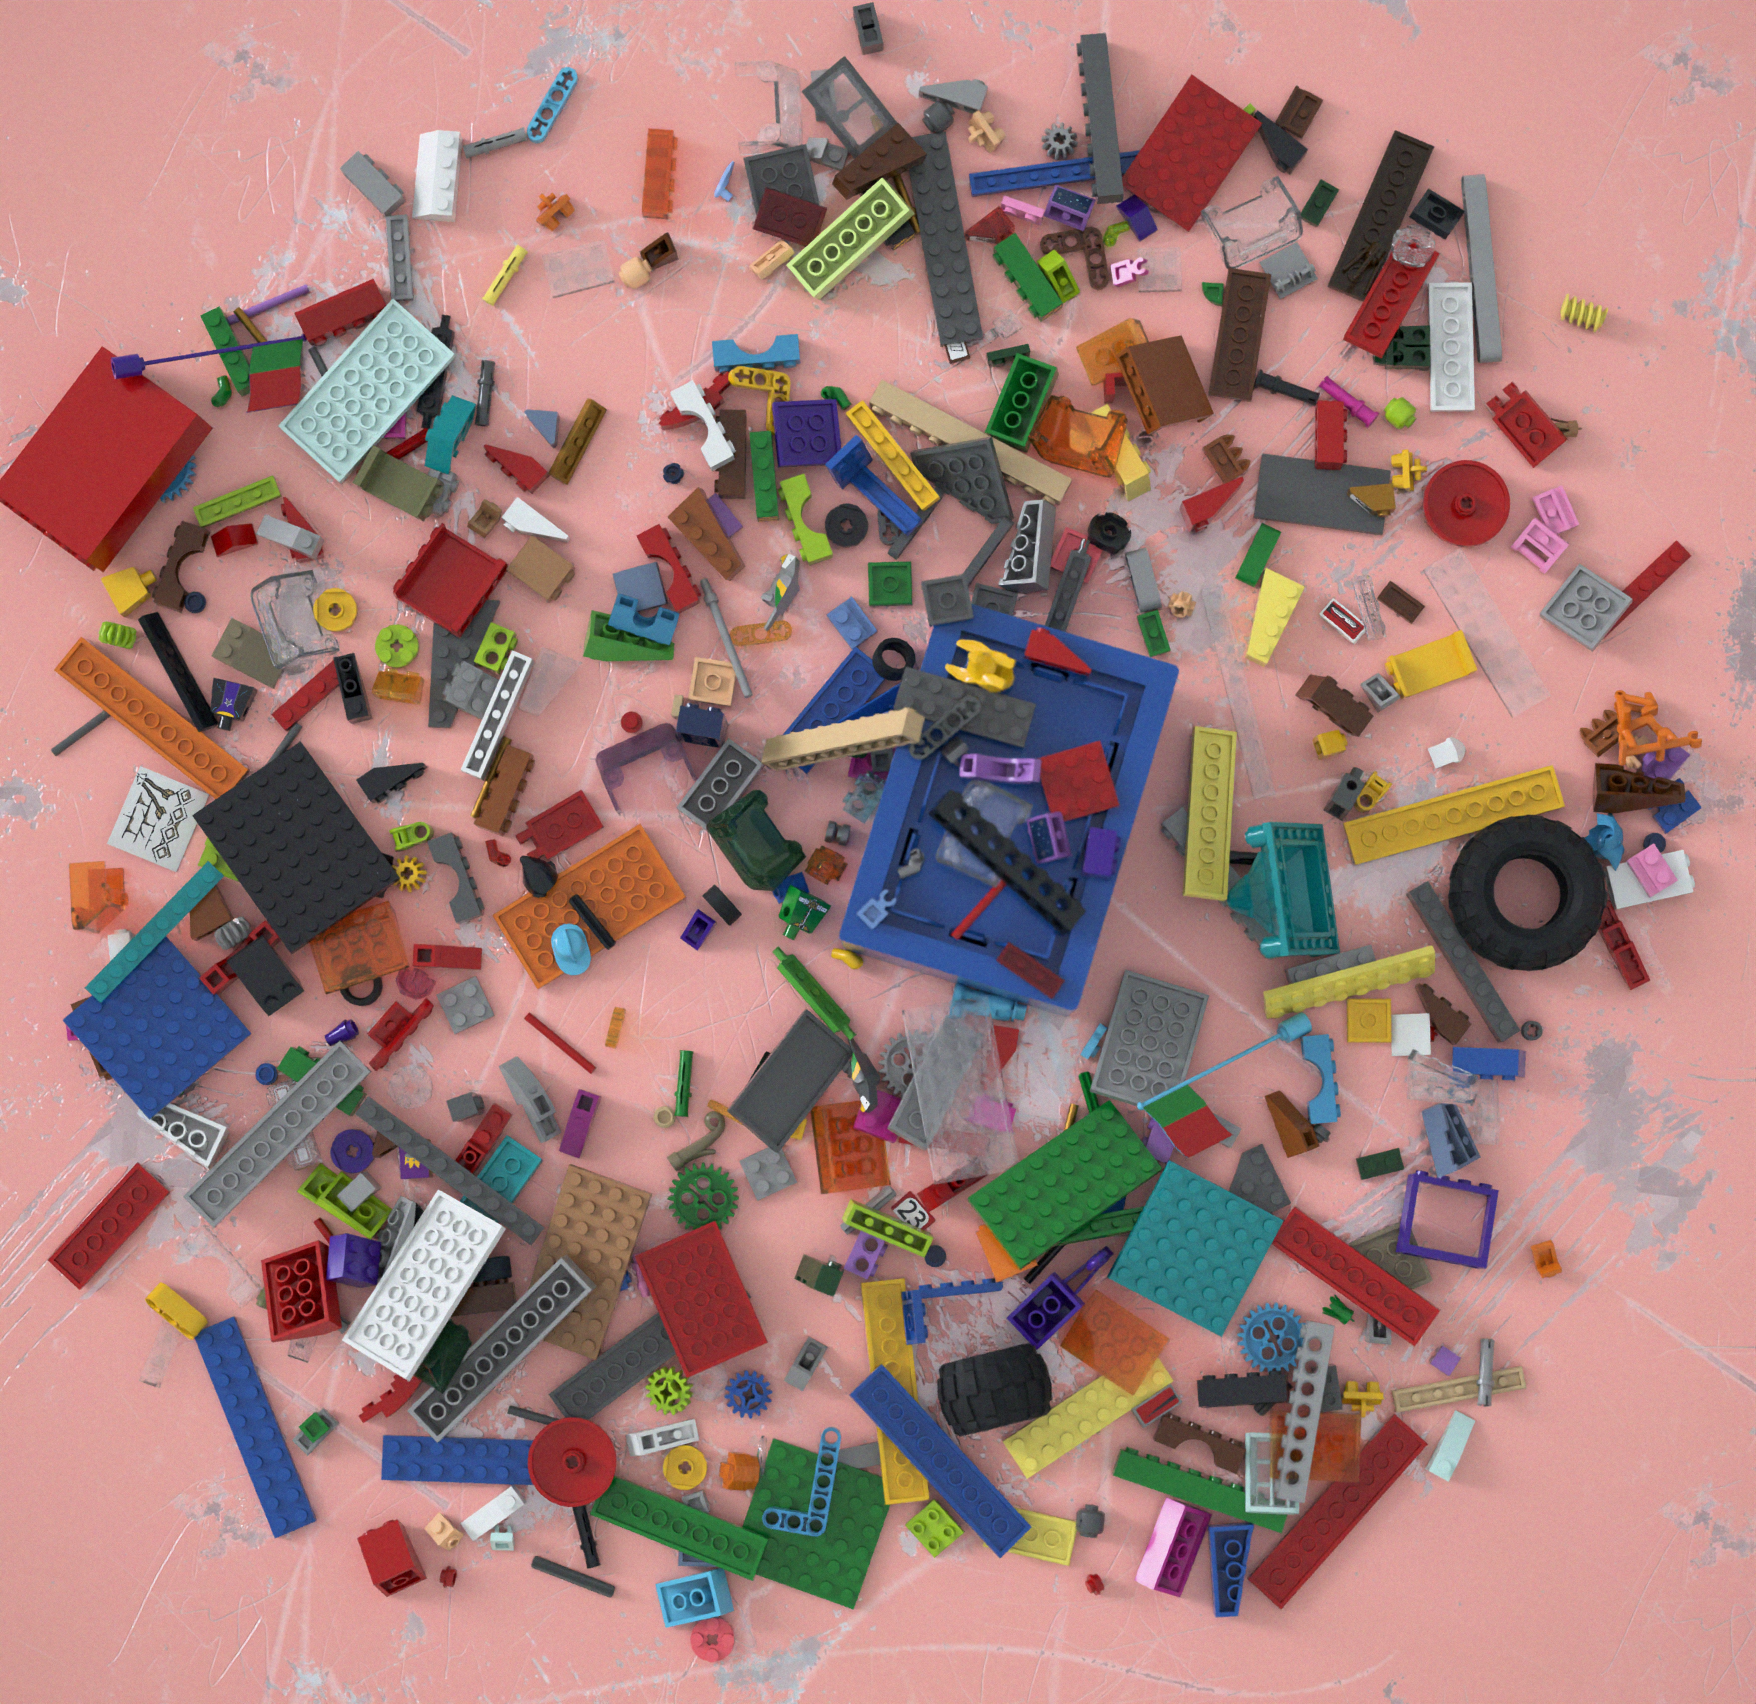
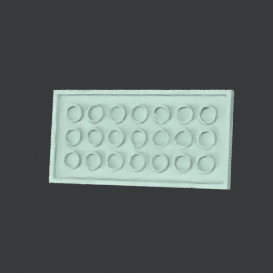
(367, 390)

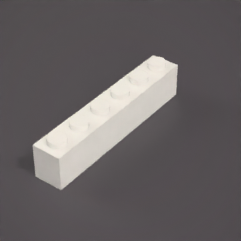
(497, 715)

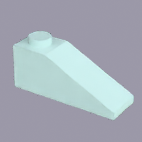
(1450, 1446)

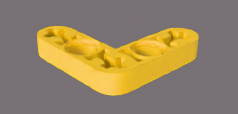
(769, 386)

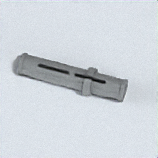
(495, 142)
(1485, 1373)

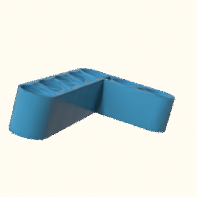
(817, 1491)

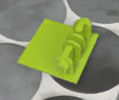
(934, 1528)

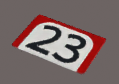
(912, 1211)

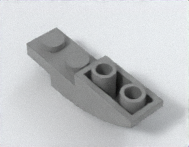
(533, 1098)

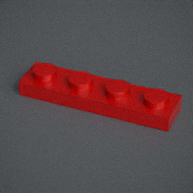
(307, 697)

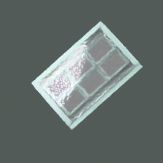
(1258, 1484)

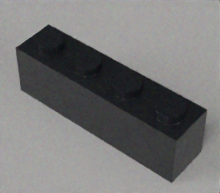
(1243, 1390)

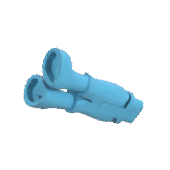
(1000, 1007)

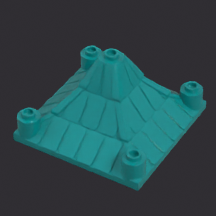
(1289, 890)

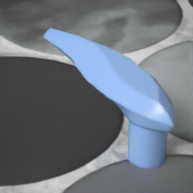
(720, 189)

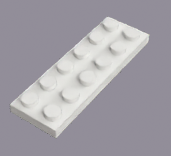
(1451, 347)

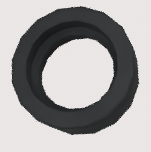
(899, 646)
(722, 905)
(377, 989)

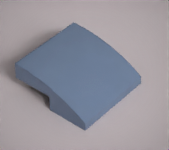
(642, 584)

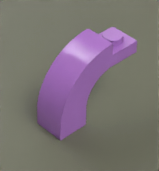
(1000, 769)

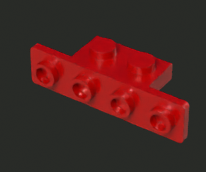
(394, 1028)

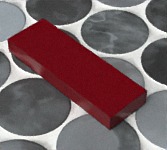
(1030, 970)

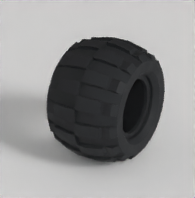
(994, 1389)

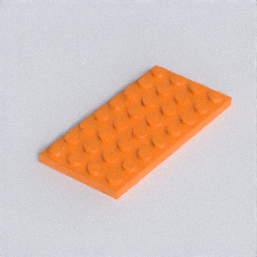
(619, 883)

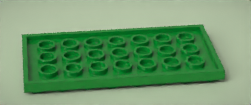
(1064, 1184)

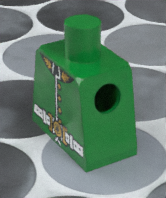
(801, 911)

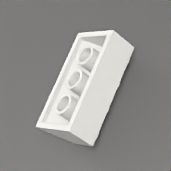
(437, 176)

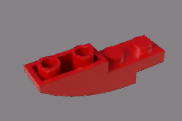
(674, 419)
(484, 1138)
(390, 1400)

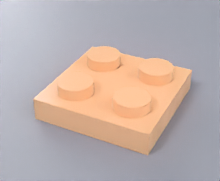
(712, 682)

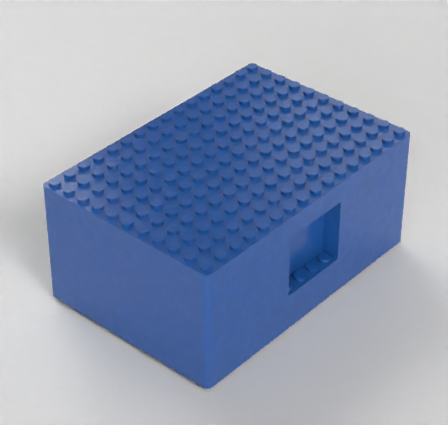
(1118, 705)

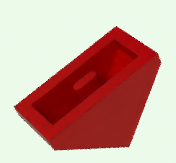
(233, 539)

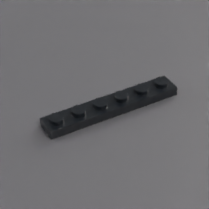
(178, 671)

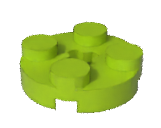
(405, 636)

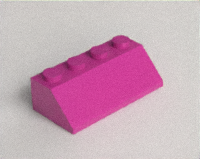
(1173, 1547)

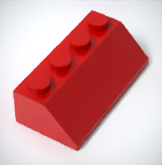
(341, 312)

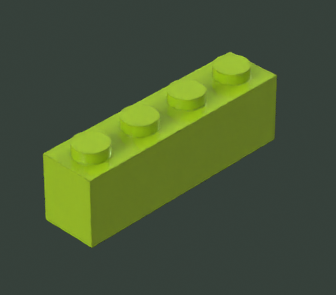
(887, 1228)

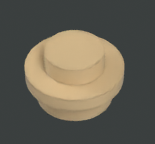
(664, 1117)

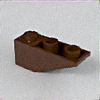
(1445, 1020)

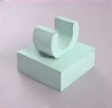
(502, 1541)

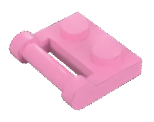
(1544, 540)

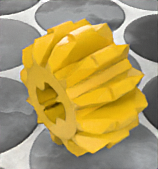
(413, 879)

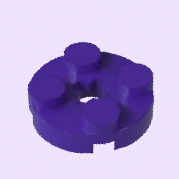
(341, 1146)

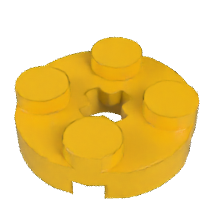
(326, 601)
(676, 1476)

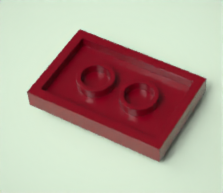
(789, 217)

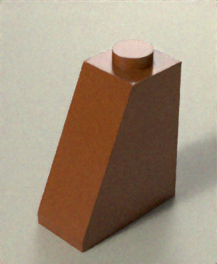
(209, 915)

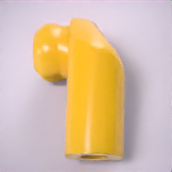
(848, 957)

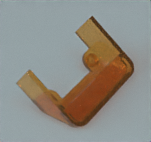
(95, 895)

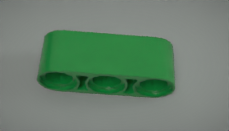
(1258, 555)

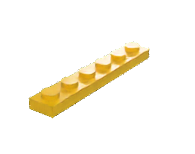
(892, 456)

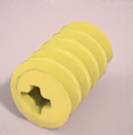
(1583, 313)

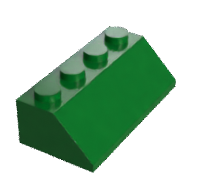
(1021, 401)

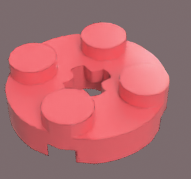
(725, 1639)

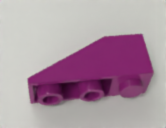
(579, 1123)

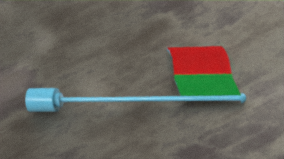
(1186, 1115)

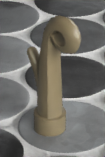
(698, 1148)

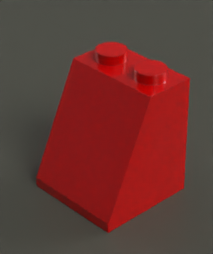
(391, 1558)

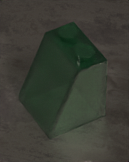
(444, 1356)

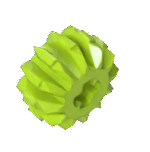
(117, 635)

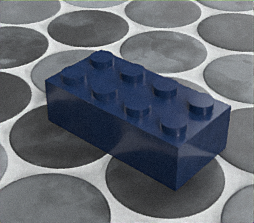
(702, 726)

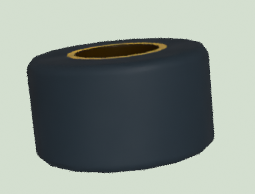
(494, 1269)

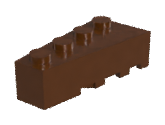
(885, 158)

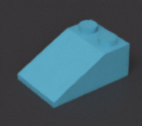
(694, 1597)

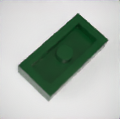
(1319, 203)
(1000, 357)
(1379, 1164)

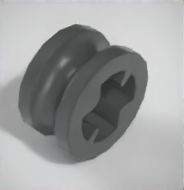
(1525, 1028)

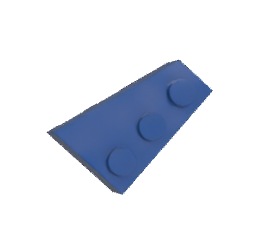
(1490, 1062)

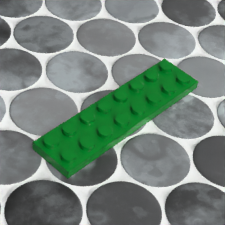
(681, 1527)

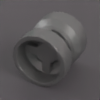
(842, 835)

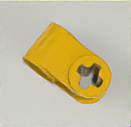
(1374, 790)

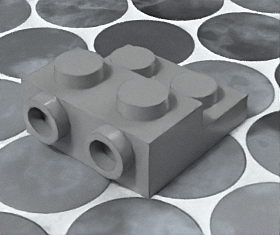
(470, 689)

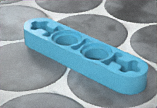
(555, 106)

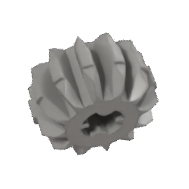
(1064, 135)
(233, 933)

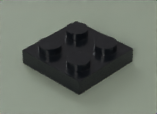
(1436, 214)

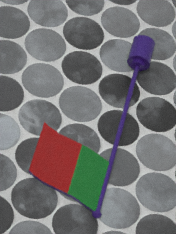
(272, 370)

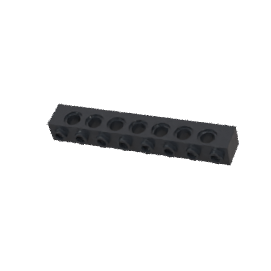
(1011, 875)

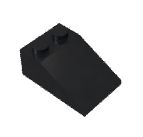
(265, 975)

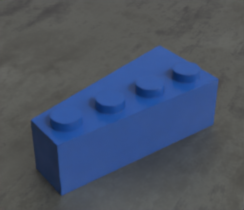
(1228, 1561)

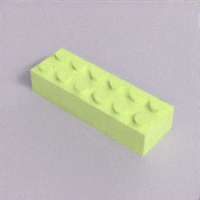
(850, 239)

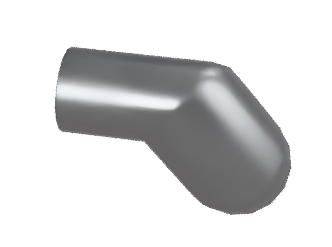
(914, 865)

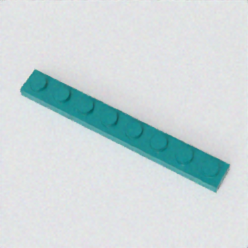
(154, 932)

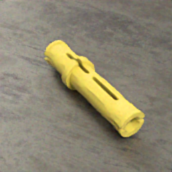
(510, 265)

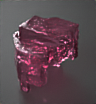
(414, 983)

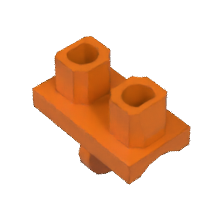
(562, 204)

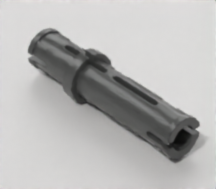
(485, 390)

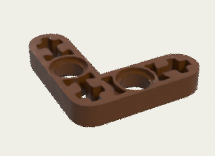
(1082, 244)

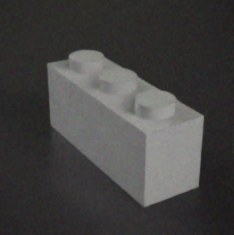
(373, 183)

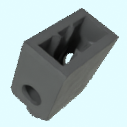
(1345, 794)

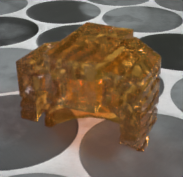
(826, 865)

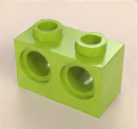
(490, 647)

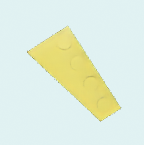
(1129, 468)
(1273, 609)

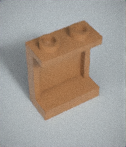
(541, 569)

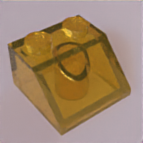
(398, 687)

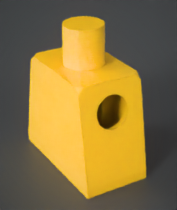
(128, 589)

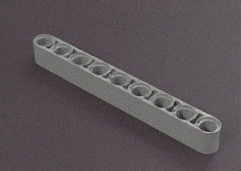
(1481, 268)

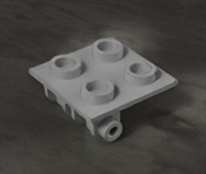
(1289, 270)

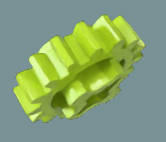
(677, 1386)

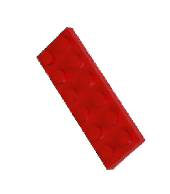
(1387, 304)
(109, 1226)

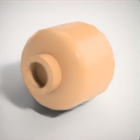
(635, 272)

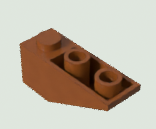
(1293, 1128)

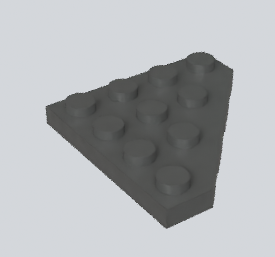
(968, 473)

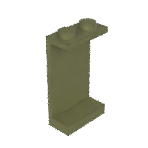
(398, 484)

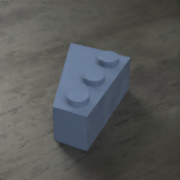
(1448, 1138)

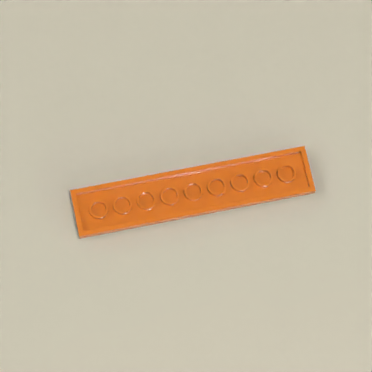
(150, 719)

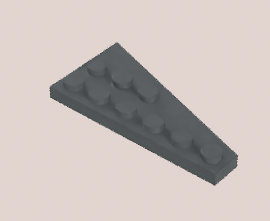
(446, 653)

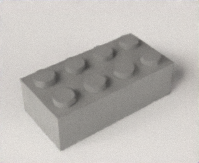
(720, 784)

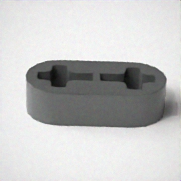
(882, 529)

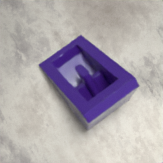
(1138, 217)
(698, 929)

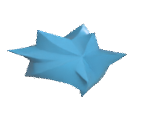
(1607, 839)

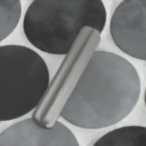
(876, 1202)

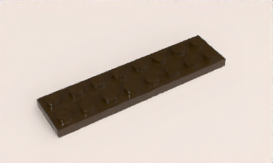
(1382, 210)

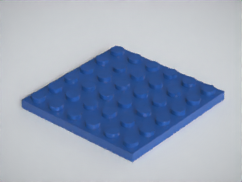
(158, 1029)

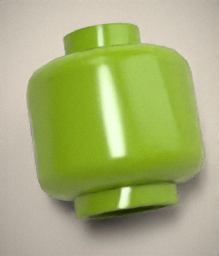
(1400, 413)

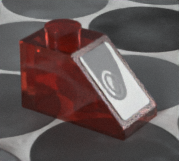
(992, 228)

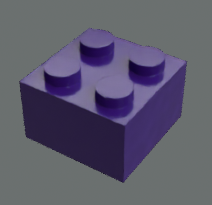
(1100, 853)
(353, 1260)

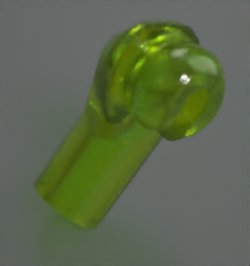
(1112, 232)

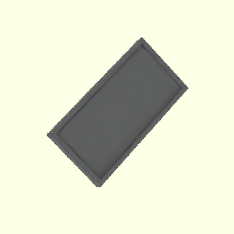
(1300, 494)
(791, 1081)

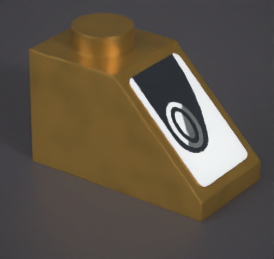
(1374, 498)

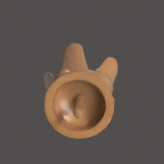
(1569, 428)

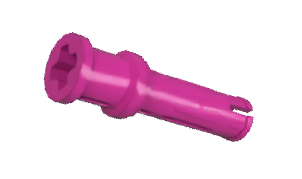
(1356, 407)

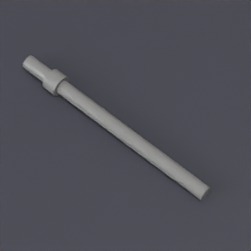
(711, 600)

